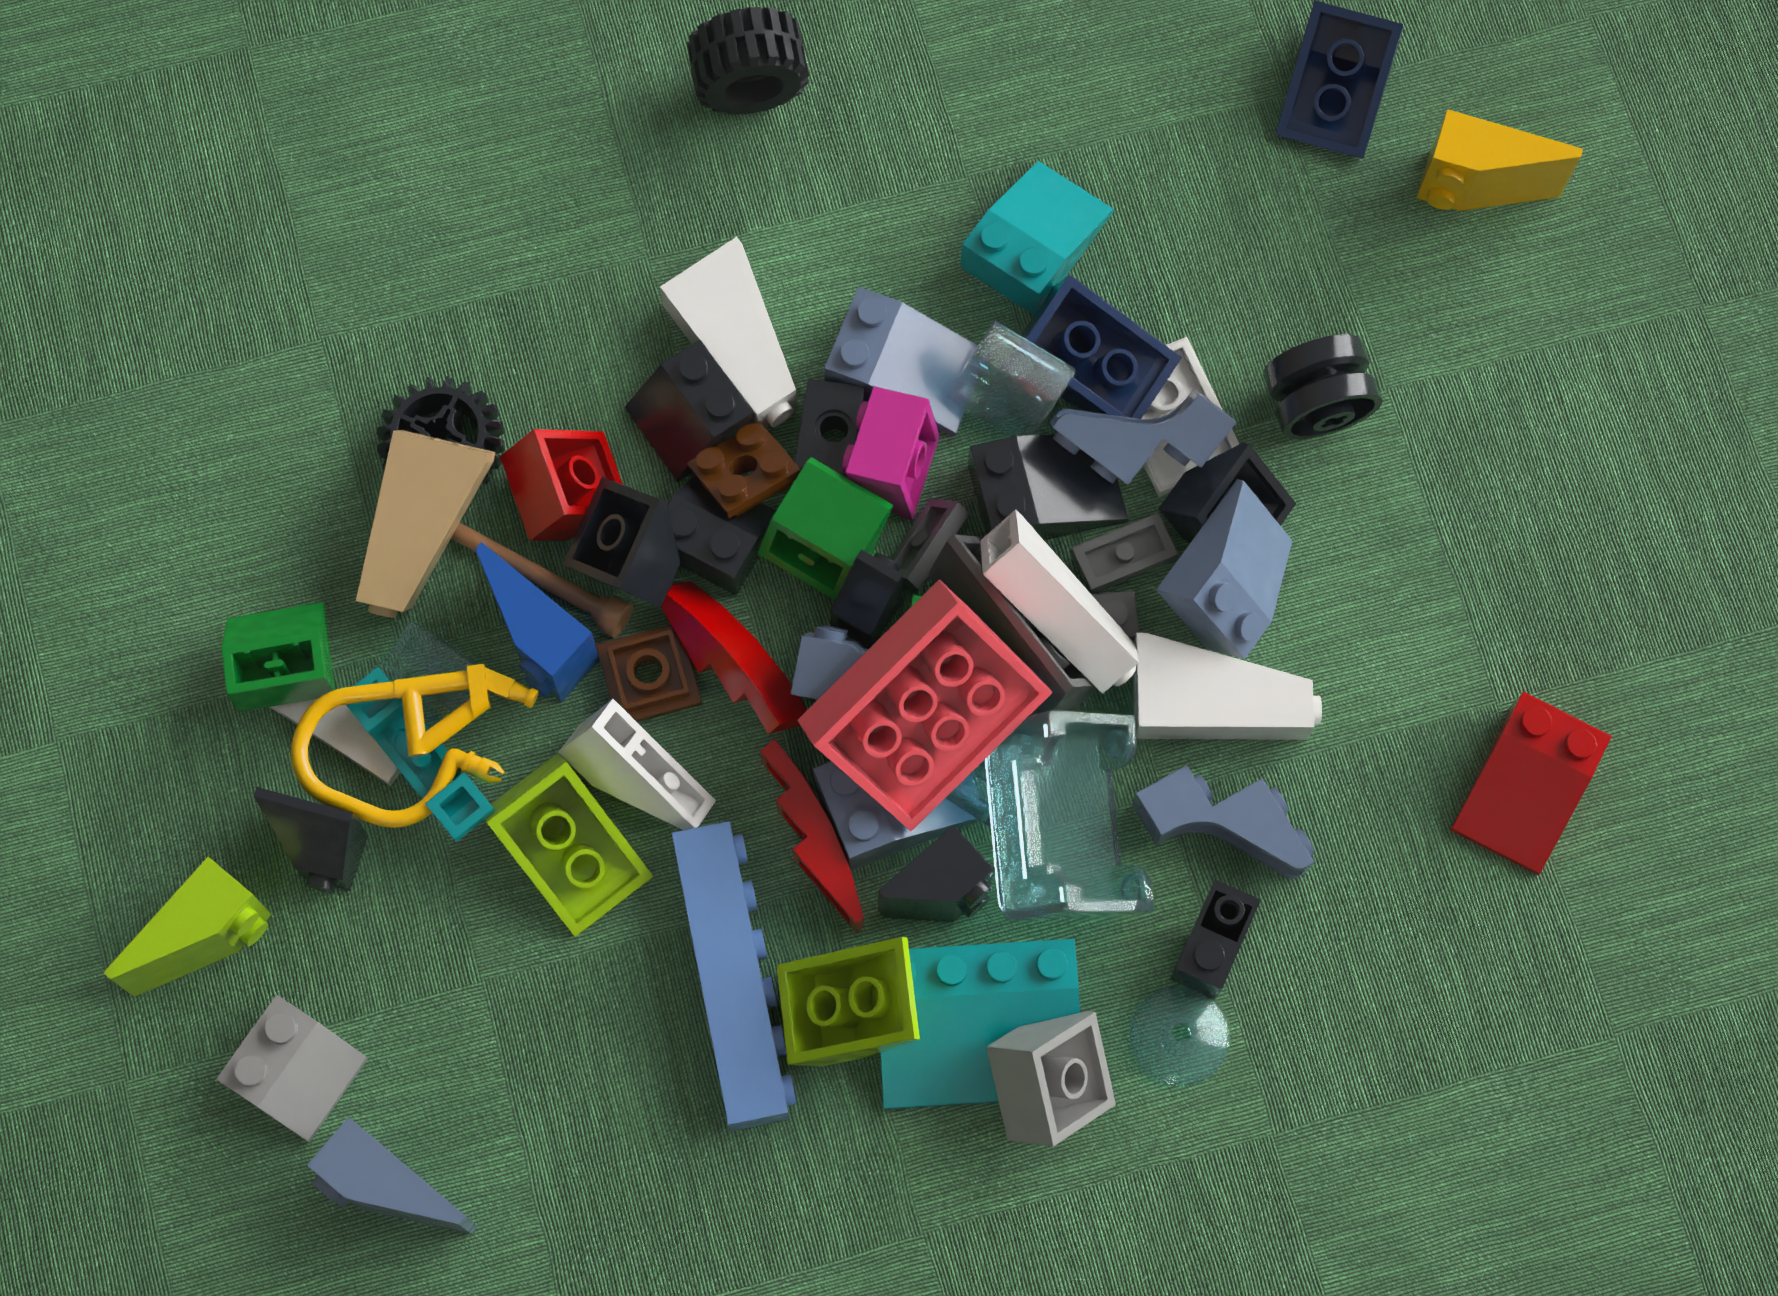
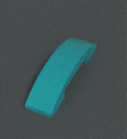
(456, 806)

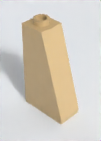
(416, 514)

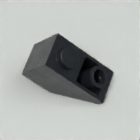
(868, 598)
(1215, 939)

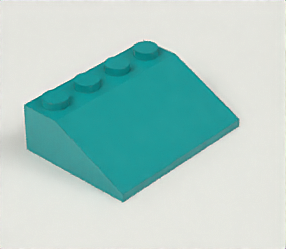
(963, 1005)

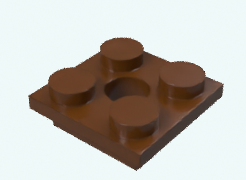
(749, 450)
(670, 693)

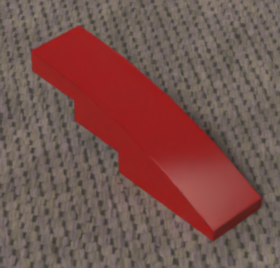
(742, 665)
(819, 851)

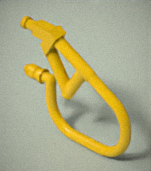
(476, 679)

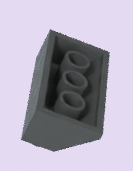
(961, 571)

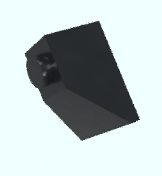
(1203, 489)
(317, 838)

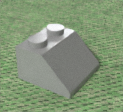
(292, 1068)
(1051, 1078)

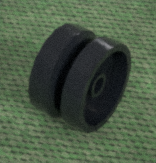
(1322, 386)

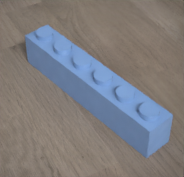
(731, 976)

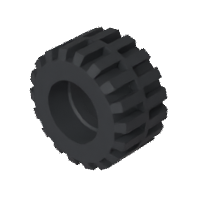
(747, 60)

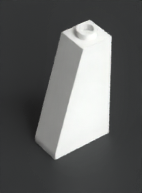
(725, 310)
(1057, 602)
(1215, 696)

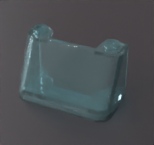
(1059, 821)

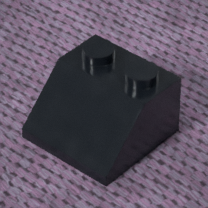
(688, 408)
(626, 542)
(711, 542)
(939, 883)

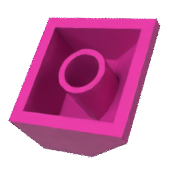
(893, 448)

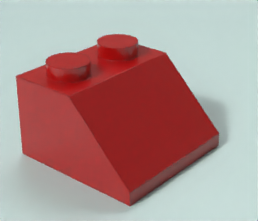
(556, 479)

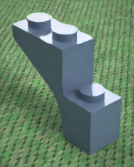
(1126, 443)
(1246, 820)

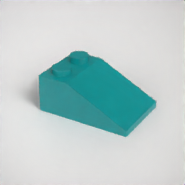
(1033, 236)

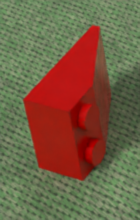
(1530, 782)

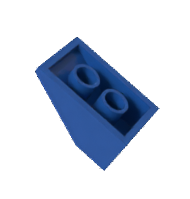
(549, 641)

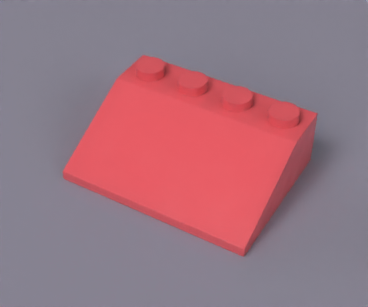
(923, 706)

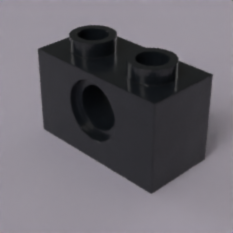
(827, 408)

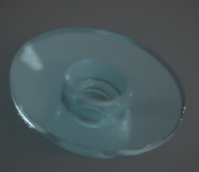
(1164, 1056)

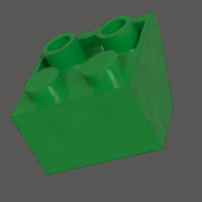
(824, 527)
(277, 657)

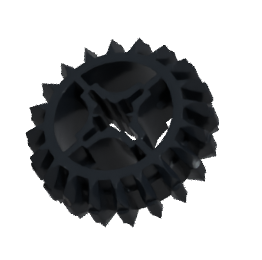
(452, 406)

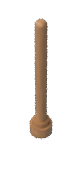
(609, 613)

